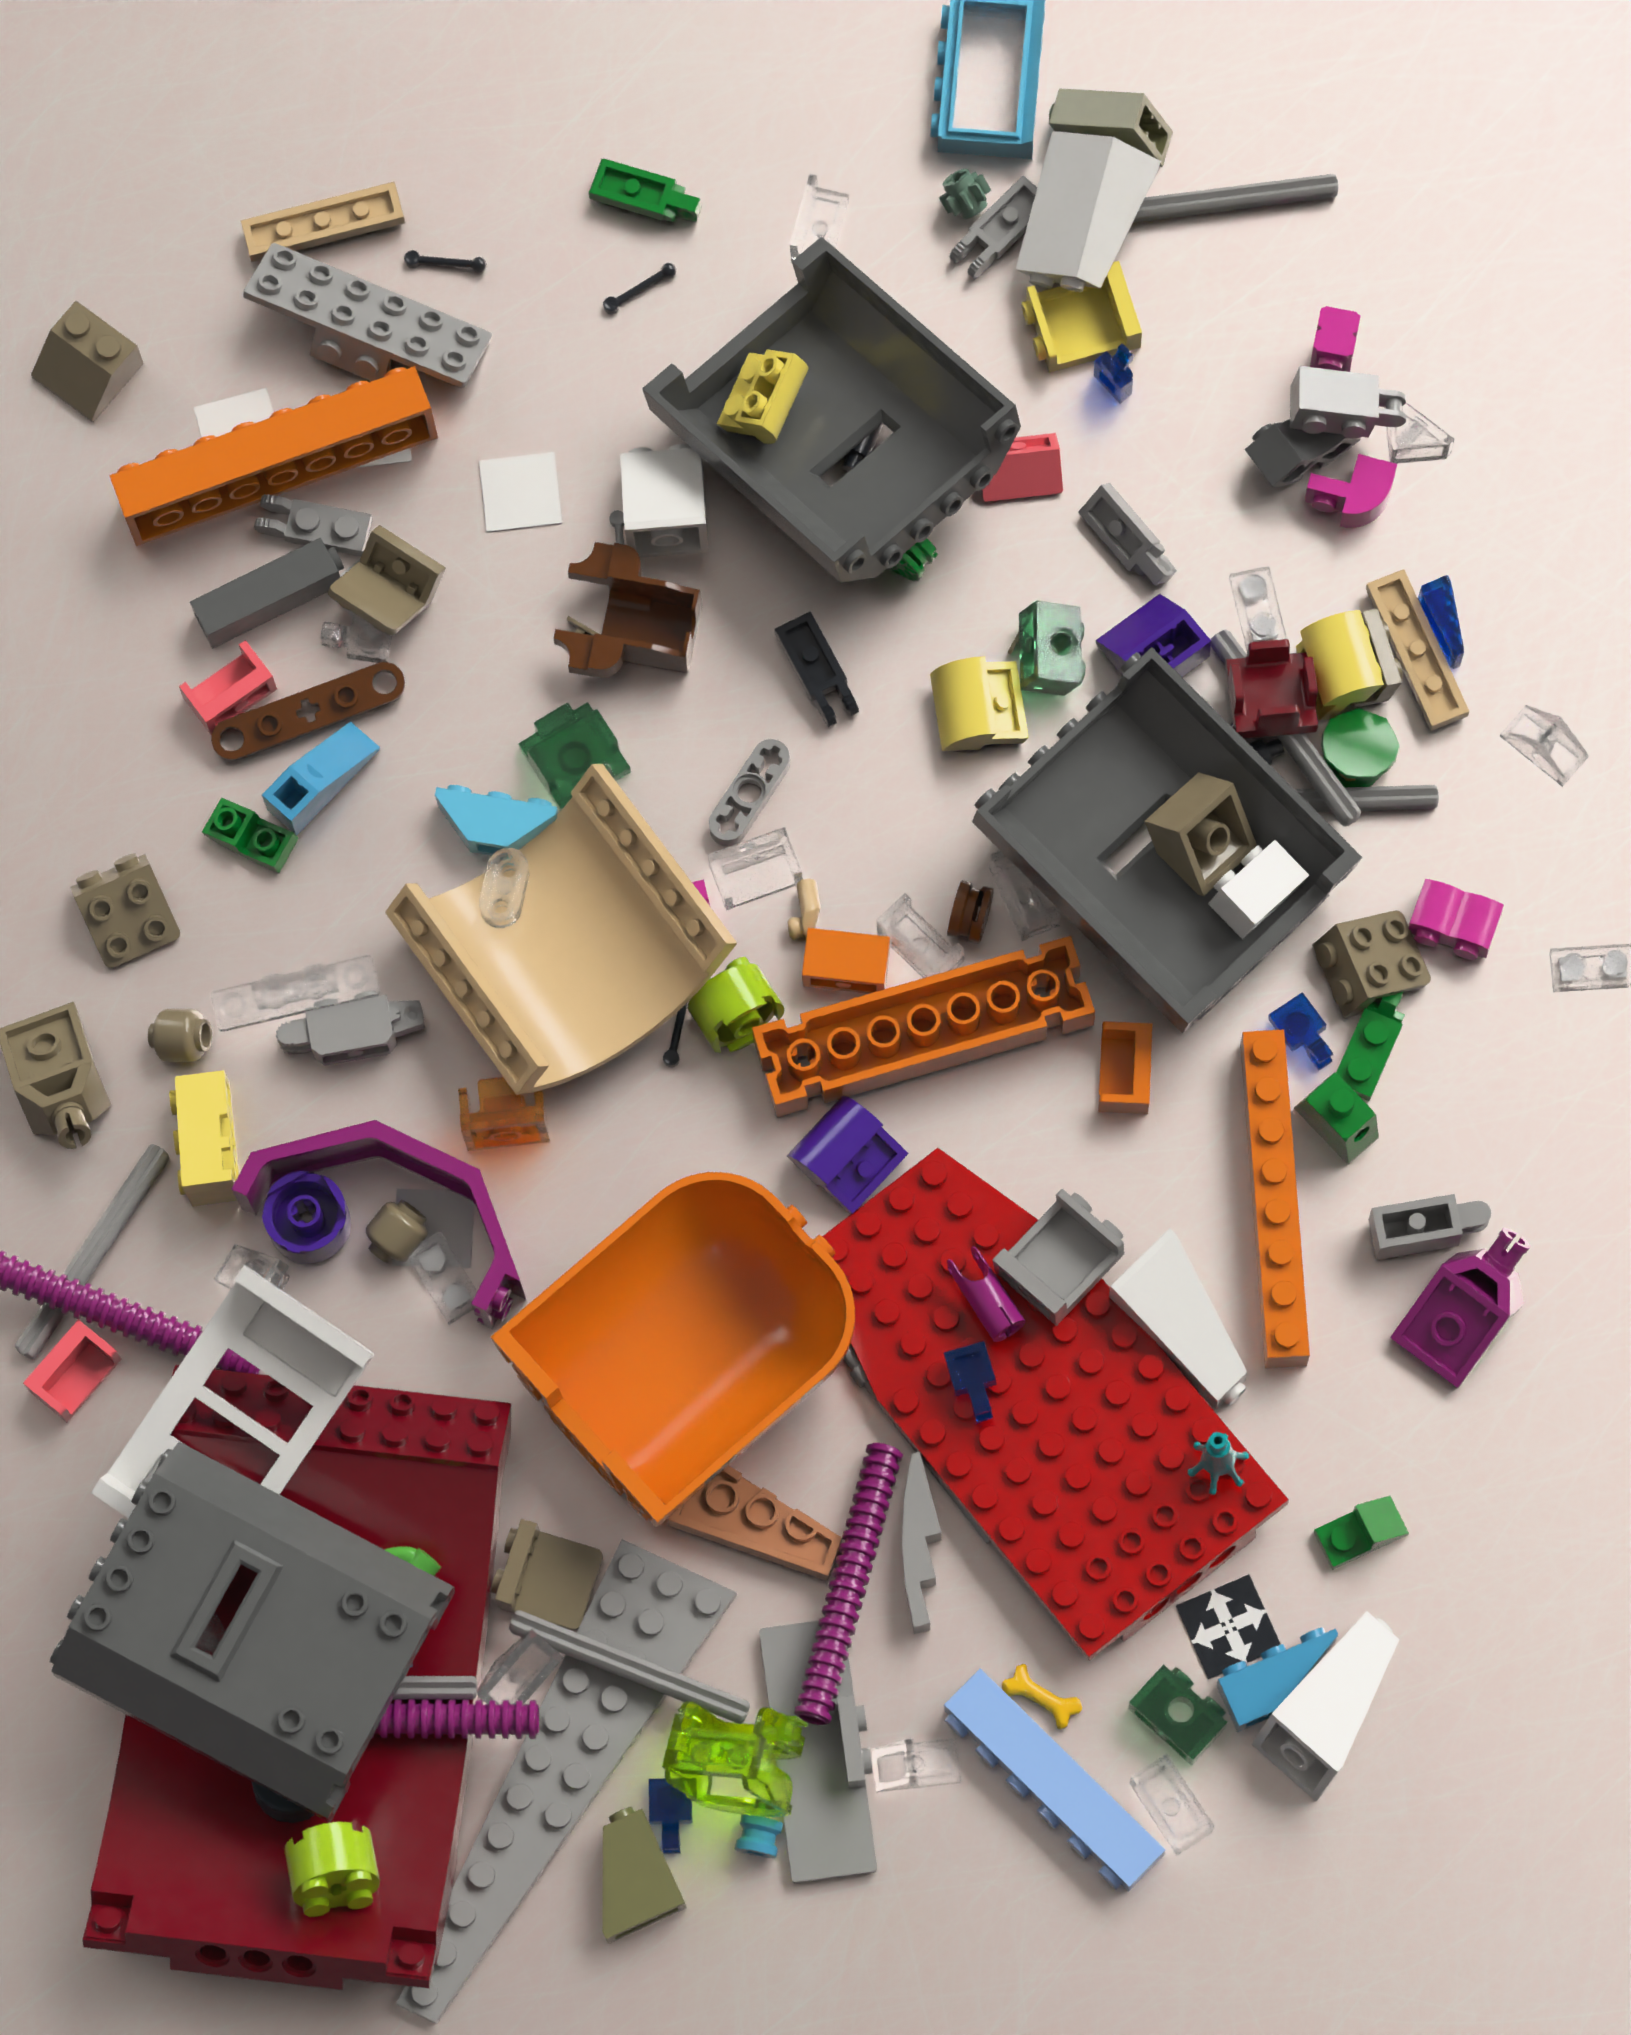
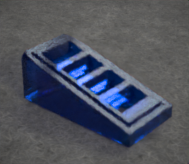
(1441, 612)

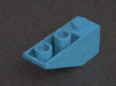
(318, 777)
(1258, 1689)

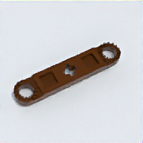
(279, 723)

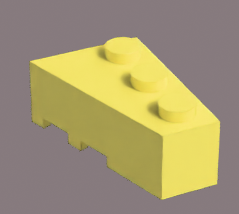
(205, 1137)

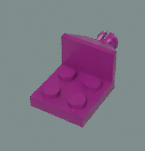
(1464, 1308)

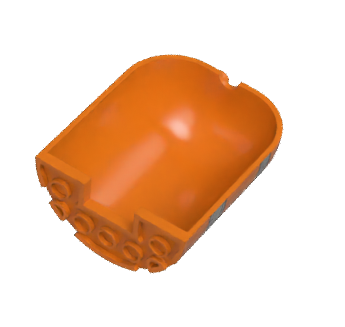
(684, 1337)

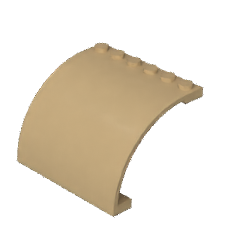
(595, 960)

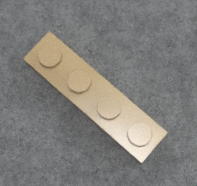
(324, 220)
(1418, 650)

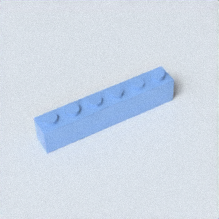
(1053, 1780)

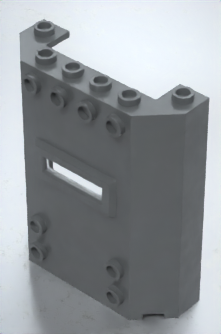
(865, 369)
(1102, 787)
(303, 1657)

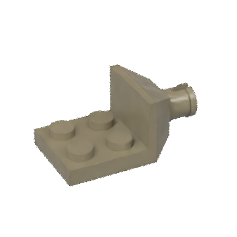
(54, 1074)

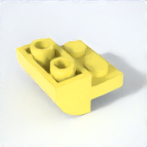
(763, 395)
(1342, 661)
(978, 704)

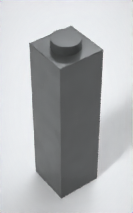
(267, 592)

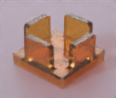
(502, 1117)

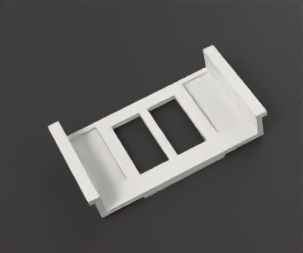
(275, 1337)

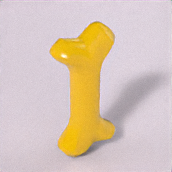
(1059, 1707)

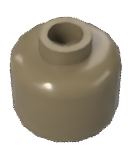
(180, 1035)
(396, 1231)

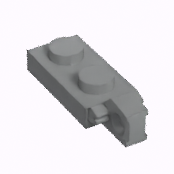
(1126, 534)

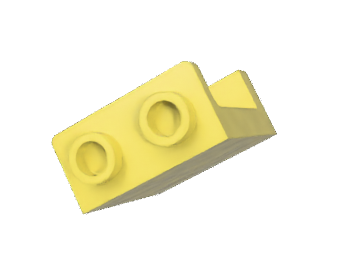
(1084, 324)

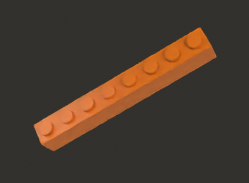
(1274, 1199)

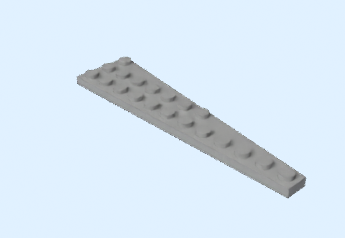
(583, 1733)

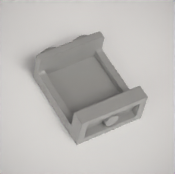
(1061, 1257)

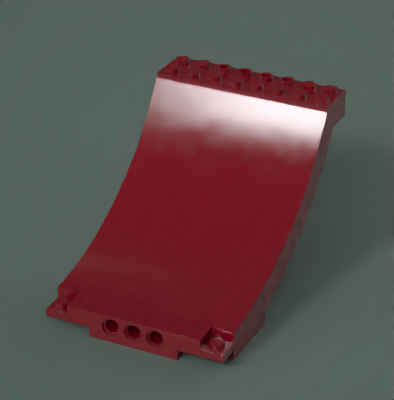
(185, 1847)

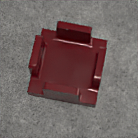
(1272, 691)

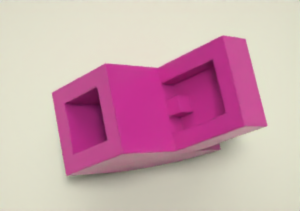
(1360, 499)

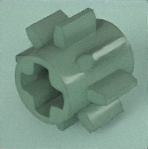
(965, 193)

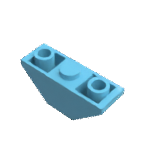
(493, 819)

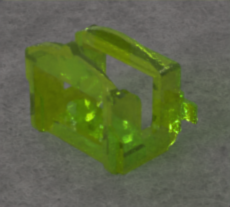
(709, 1747)

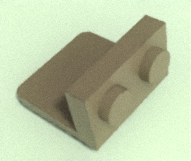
(388, 582)
(125, 910)
(1370, 960)
(546, 1576)

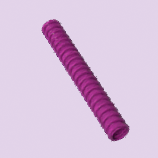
(107, 1310)
(848, 1583)
(461, 1719)

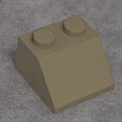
(86, 361)
(1202, 831)

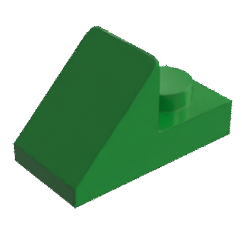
(1361, 1531)

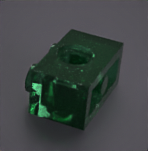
(1040, 666)
(1186, 1738)

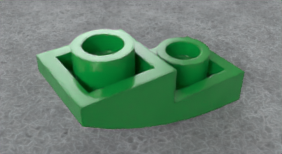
(250, 835)

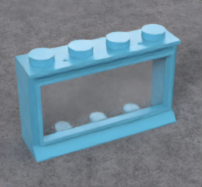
(989, 77)

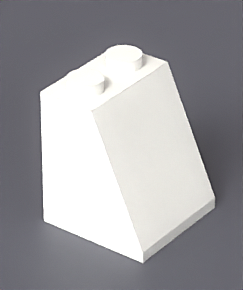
(664, 501)

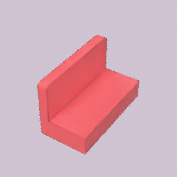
(1028, 470)

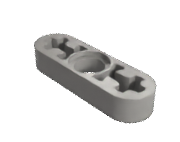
(755, 762)

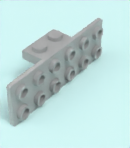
(365, 324)
(830, 1811)

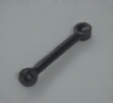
(413, 260)
(612, 304)
(671, 1056)

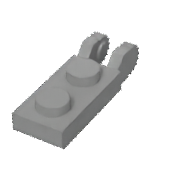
(997, 227)
(308, 521)

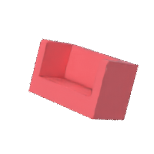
(230, 689)
(72, 1371)

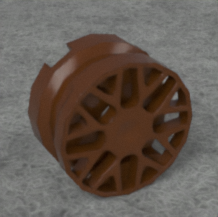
(965, 911)

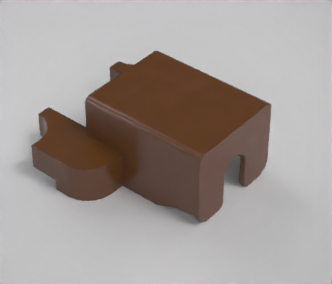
(644, 617)

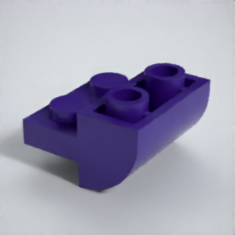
(848, 1153)

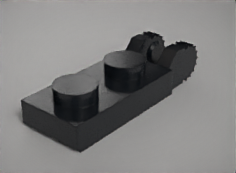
(815, 665)

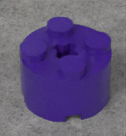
(323, 1201)

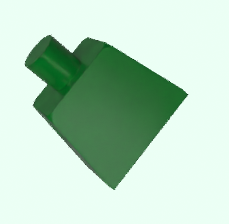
(1339, 1116)

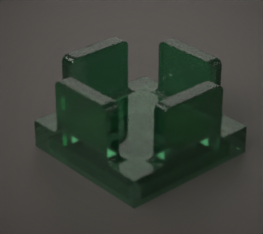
(567, 746)

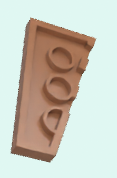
(757, 1523)

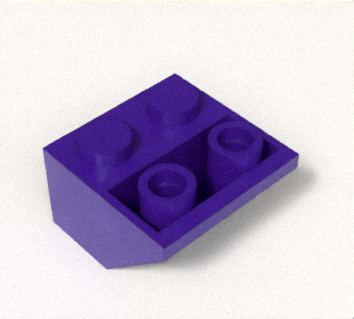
(1165, 629)

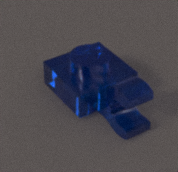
(1115, 373)
(1302, 1027)
(971, 1374)
(669, 1808)

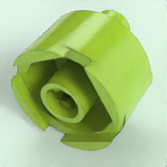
(734, 1004)
(332, 1868)

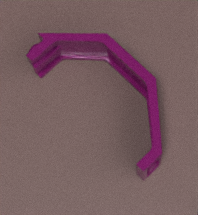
(378, 1140)

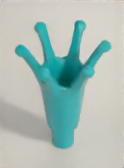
(1218, 1459)

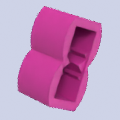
(1455, 919)

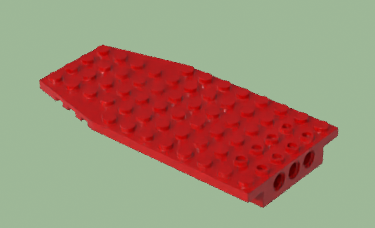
(1089, 1419)

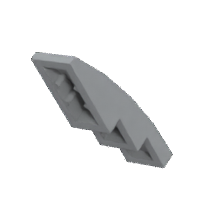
(918, 1530)

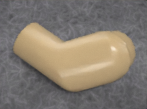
(809, 909)

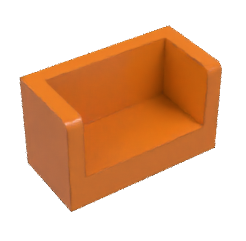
(845, 961)
(1125, 1067)

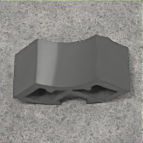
(1288, 453)

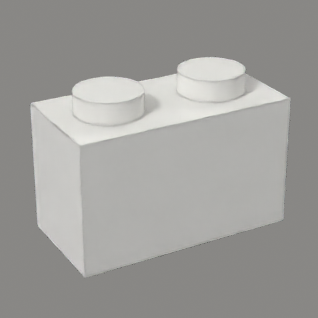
(1258, 888)

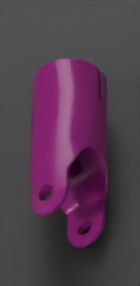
(989, 1300)

